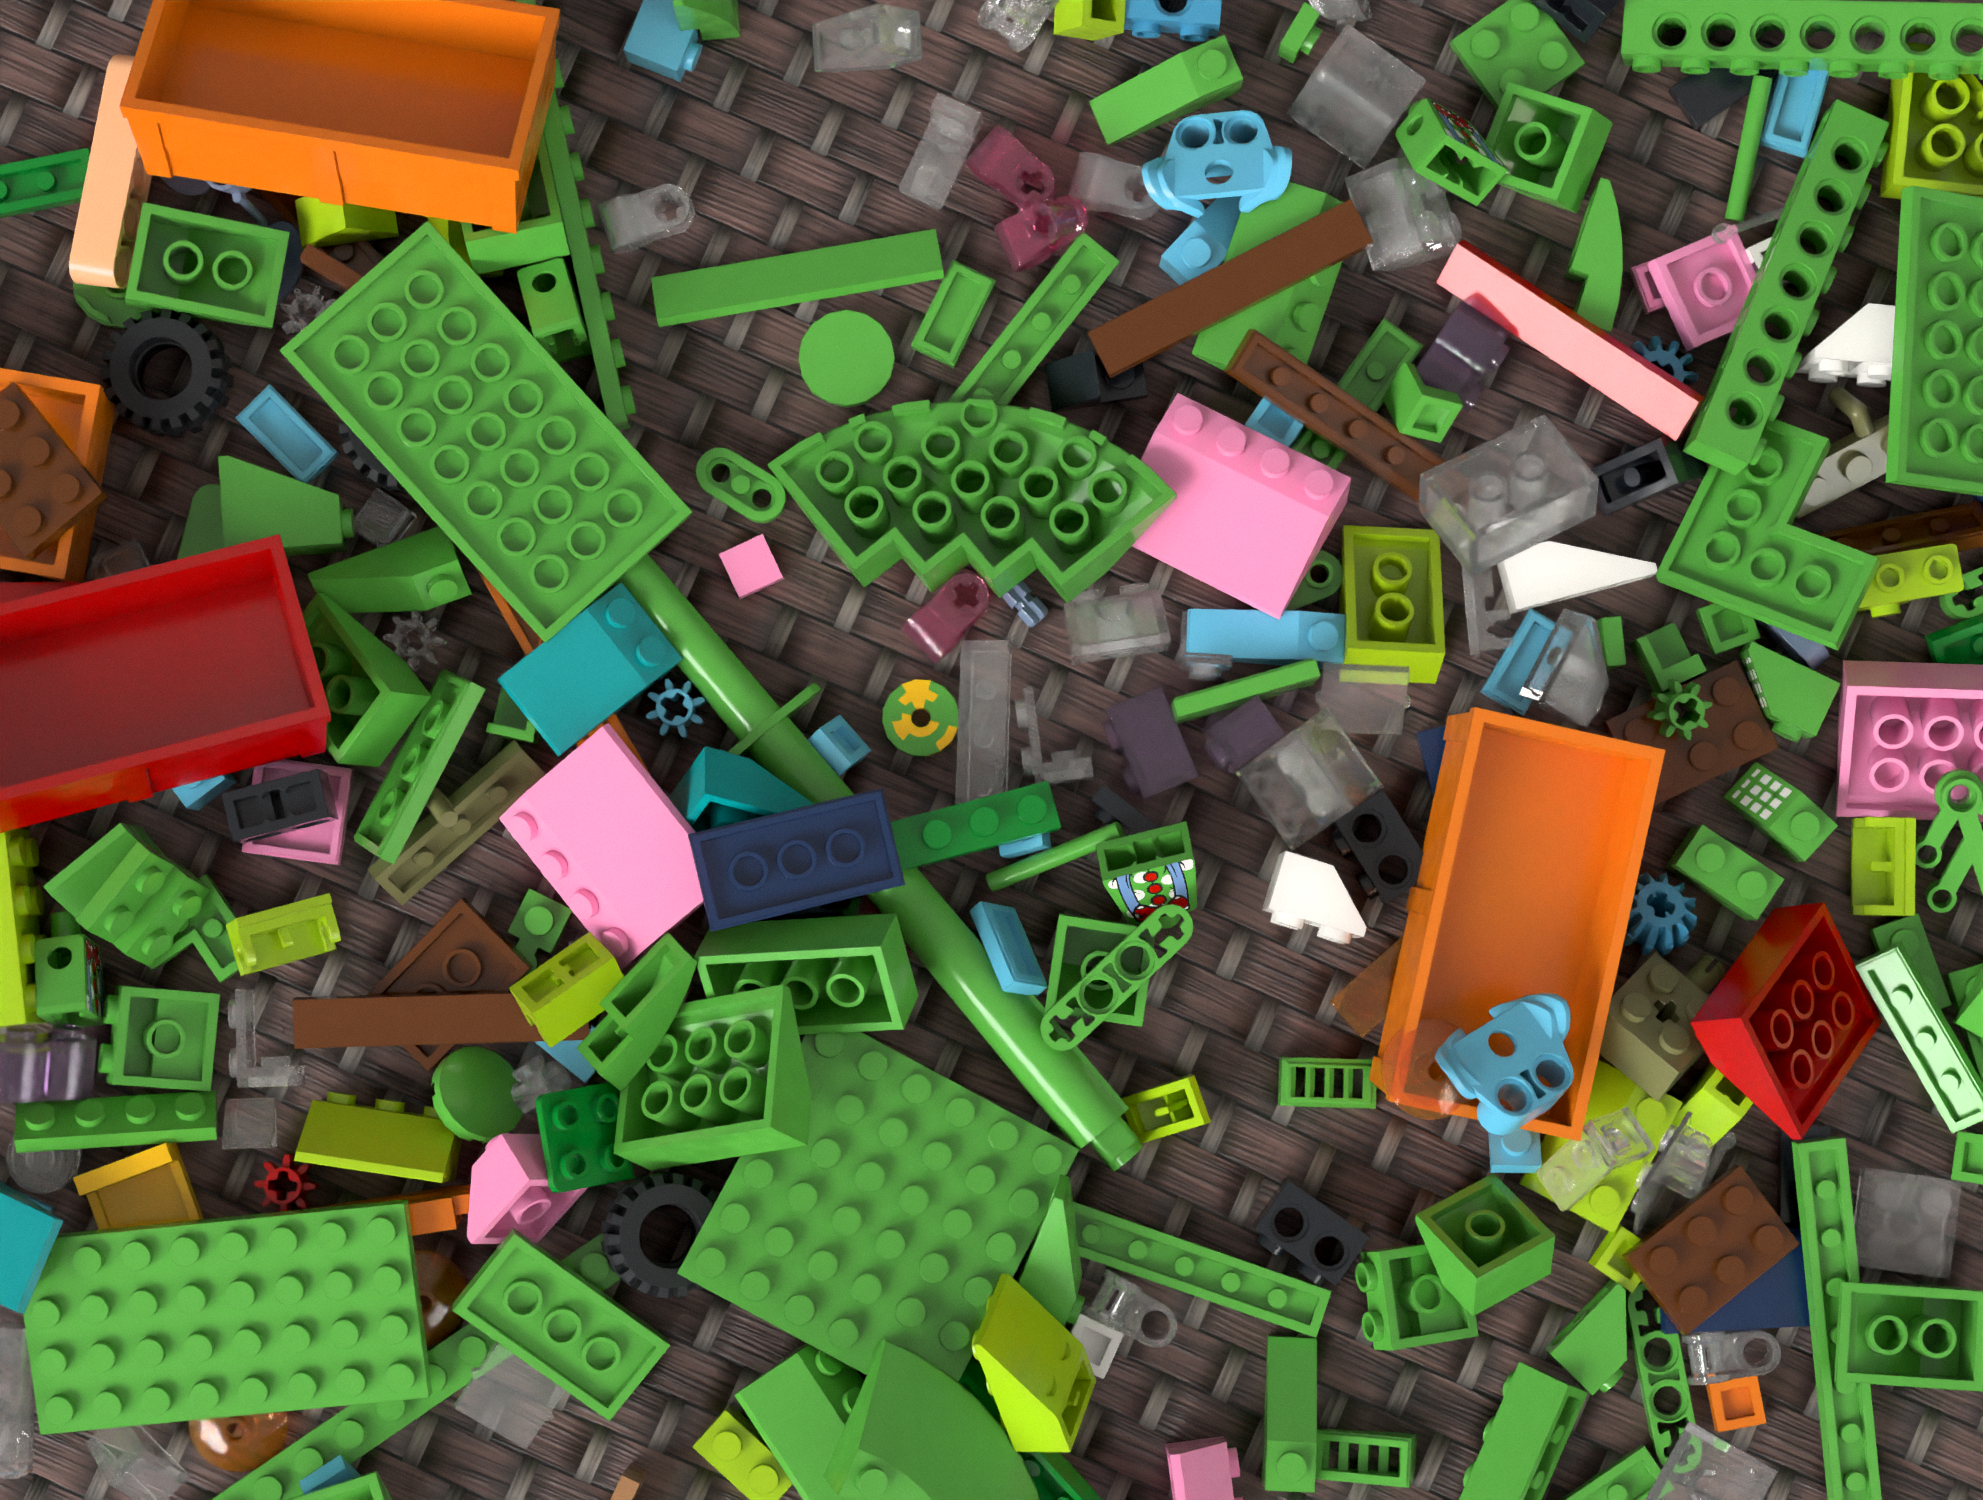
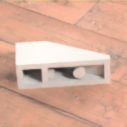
(1562, 572)

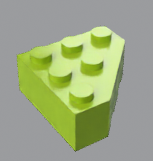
(1934, 134)

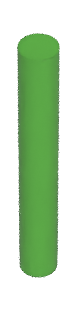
(1748, 148)
(1052, 857)

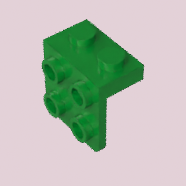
(580, 1137)

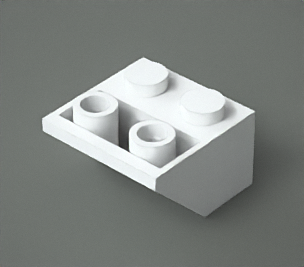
(1855, 349)
(1313, 895)

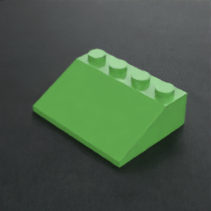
(719, 1084)

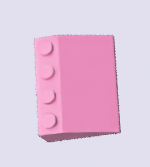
(1243, 508)
(1903, 732)
(610, 845)

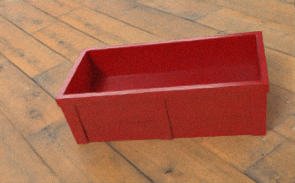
(154, 682)

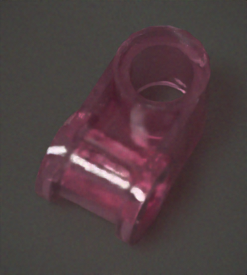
(1007, 165)
(1041, 231)
(942, 624)

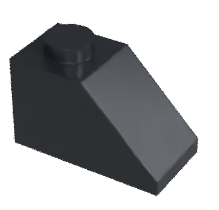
(1646, 473)

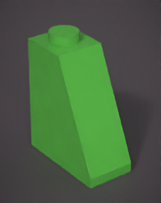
(266, 504)

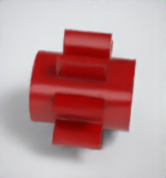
(295, 1174)

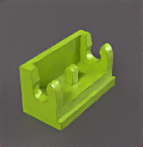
(1883, 866)
(284, 934)
(567, 989)

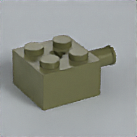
(1650, 1023)

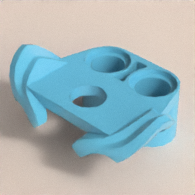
(1257, 167)
(1537, 1030)

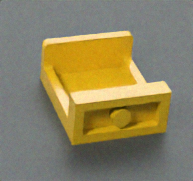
(141, 1190)

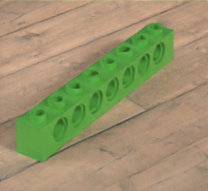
(1798, 20)
(1714, 434)

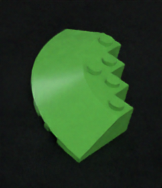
(1015, 497)
(923, 1439)

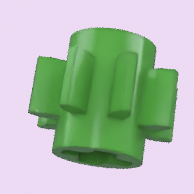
(1689, 701)

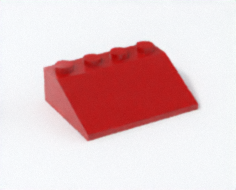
(1789, 1017)

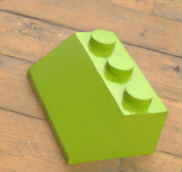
(378, 1139)
(1613, 1194)

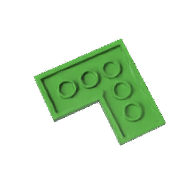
(1751, 559)

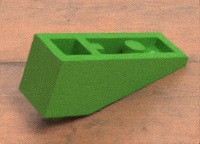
(1168, 91)
(397, 577)
(1053, 1261)
(1290, 1415)

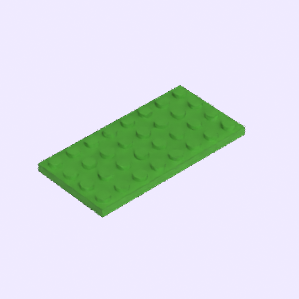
(486, 432)
(227, 1318)

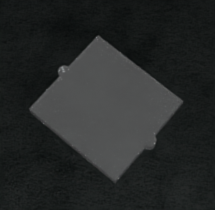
(1365, 697)
(509, 1396)

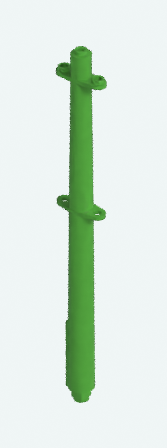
(1010, 1022)

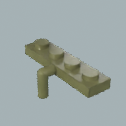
(1853, 458)
(457, 821)

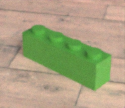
(1524, 1437)

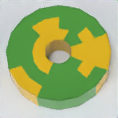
(920, 696)

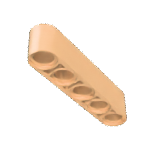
(111, 192)

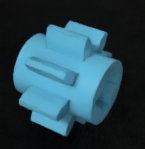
(673, 695)

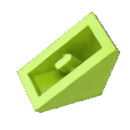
(335, 224)
(1166, 1109)

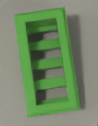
(1287, 1083)
(1385, 1440)

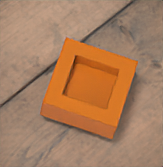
(1736, 1404)

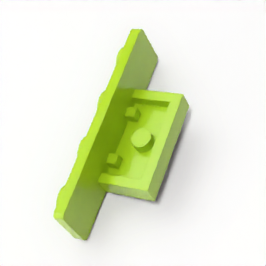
(1912, 576)

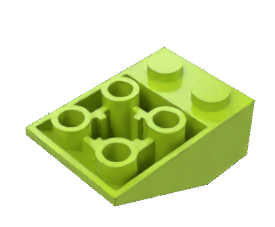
(1032, 1370)

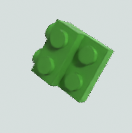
(144, 904)
(160, 1038)
(1408, 1300)

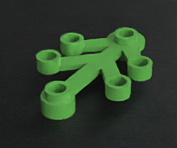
(1971, 846)

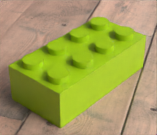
(19, 928)

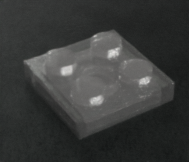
(1906, 1222)

